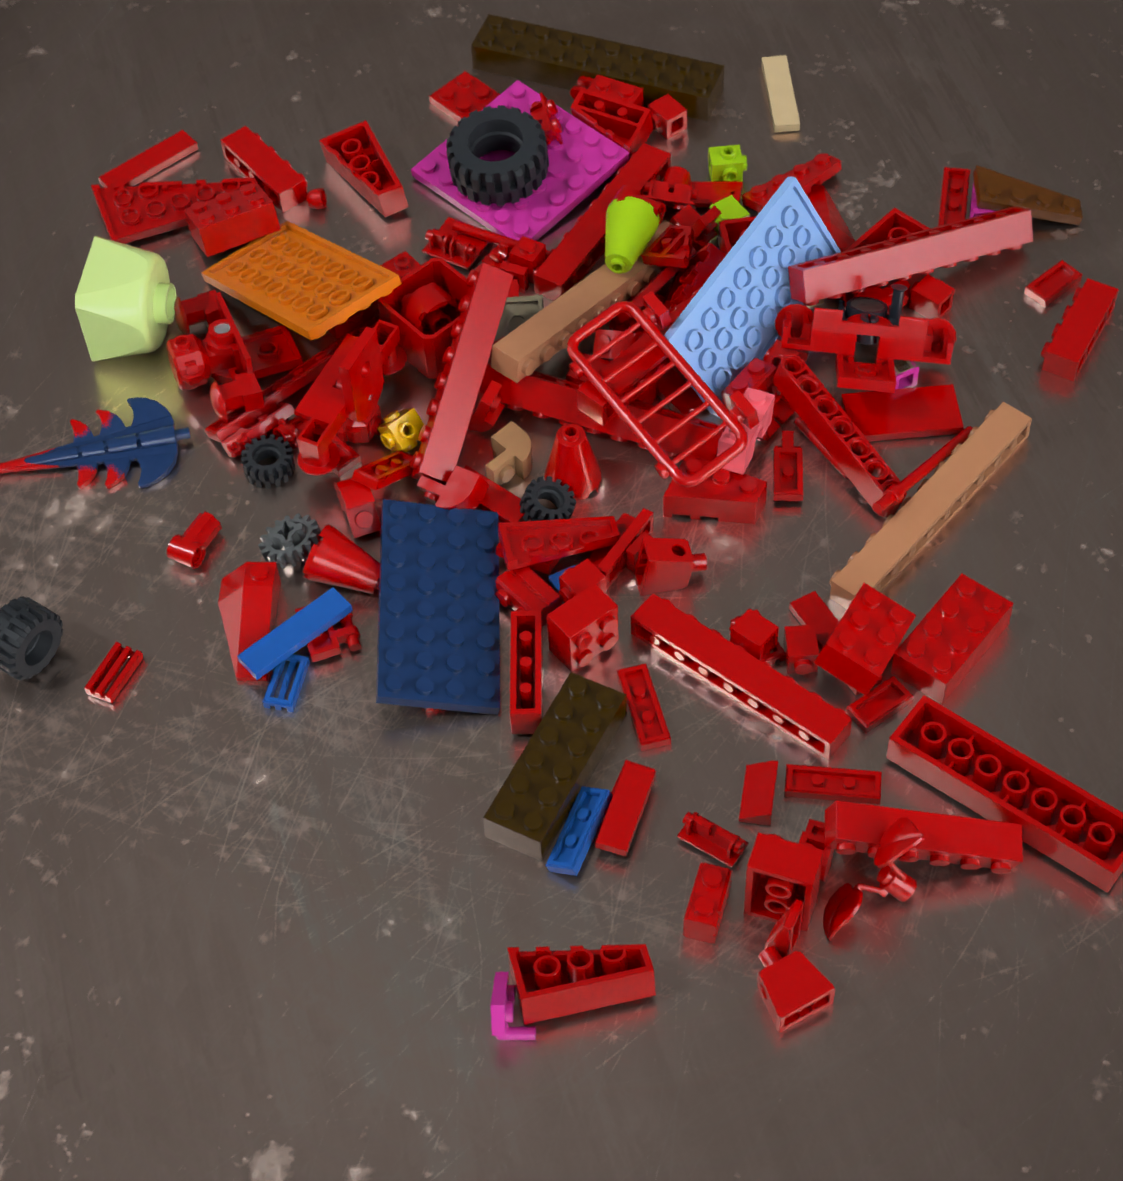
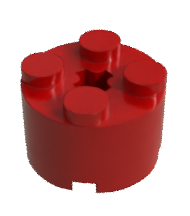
(429, 308)

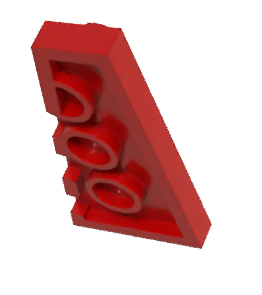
(808, 174)

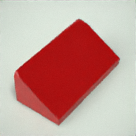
(759, 793)

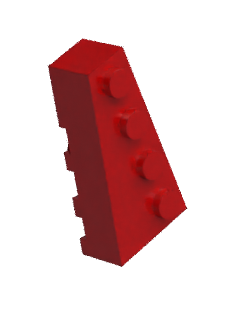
(365, 167)

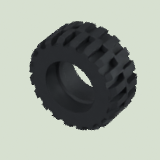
(492, 131)

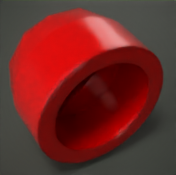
(317, 198)

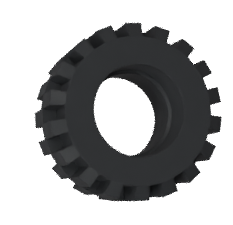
(27, 637)

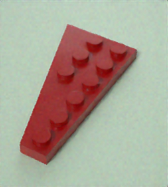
(154, 206)

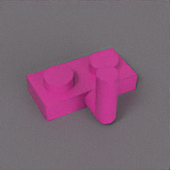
(503, 1011)

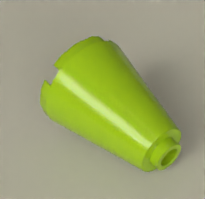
(628, 231)

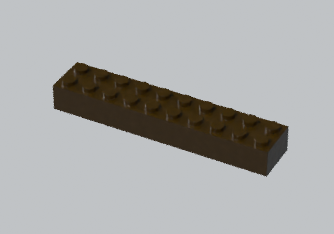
(561, 57)

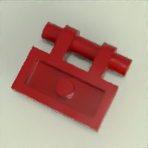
(328, 642)

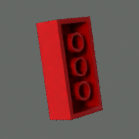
(951, 638)

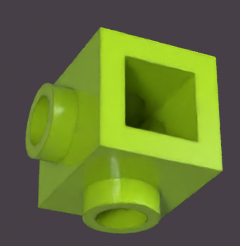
(726, 163)

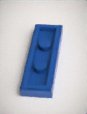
(579, 831)

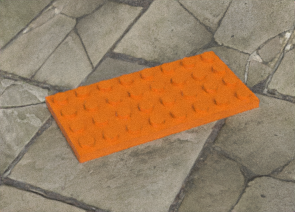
(301, 280)

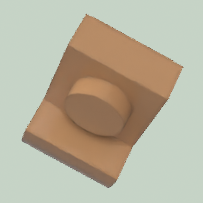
(512, 453)

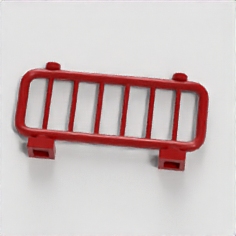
(656, 312)

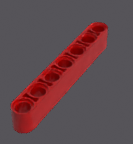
(835, 430)

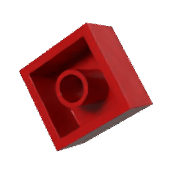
(583, 627)

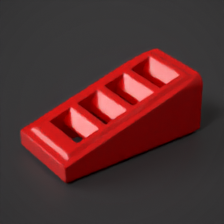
(787, 929)

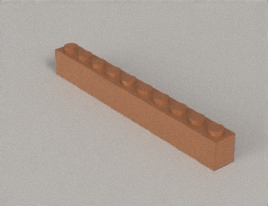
(552, 327)
(932, 504)

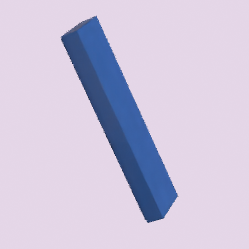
(294, 633)

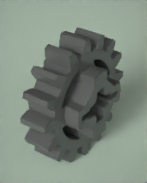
(290, 540)

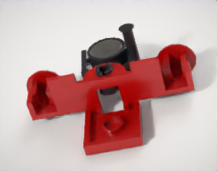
(864, 322)

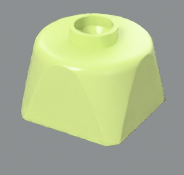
(123, 300)

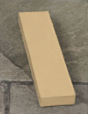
(780, 93)

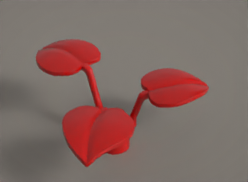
(847, 899)

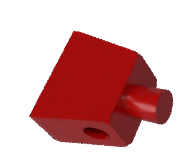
(666, 565)
(792, 987)

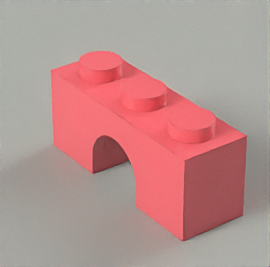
(764, 404)

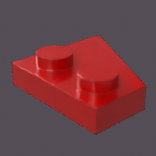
(671, 248)

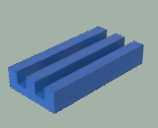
(280, 702)

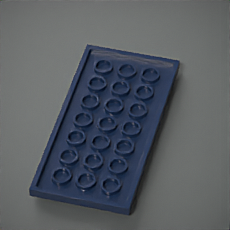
(438, 608)

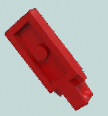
(236, 443)
(788, 469)

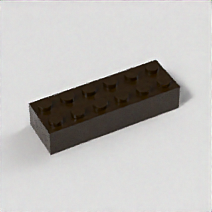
(555, 766)

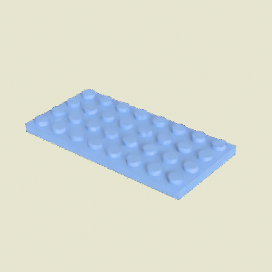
(738, 304)

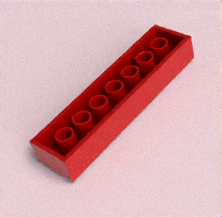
(1011, 788)

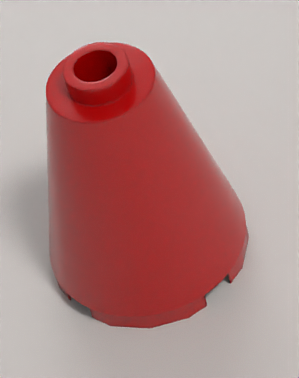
(574, 462)
(341, 563)

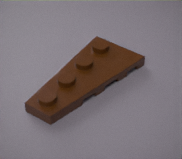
(999, 191)

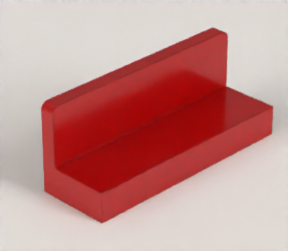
(612, 559)

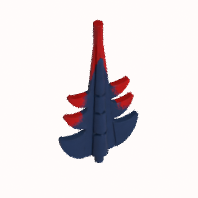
(148, 441)

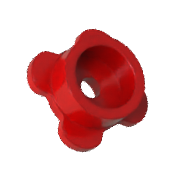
(286, 431)

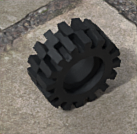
(268, 473)
(550, 491)

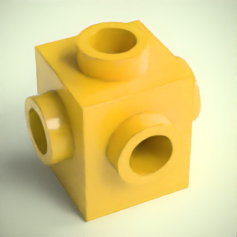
(401, 430)

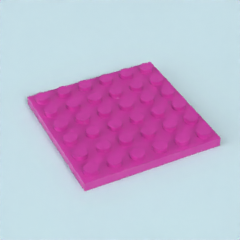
(573, 173)

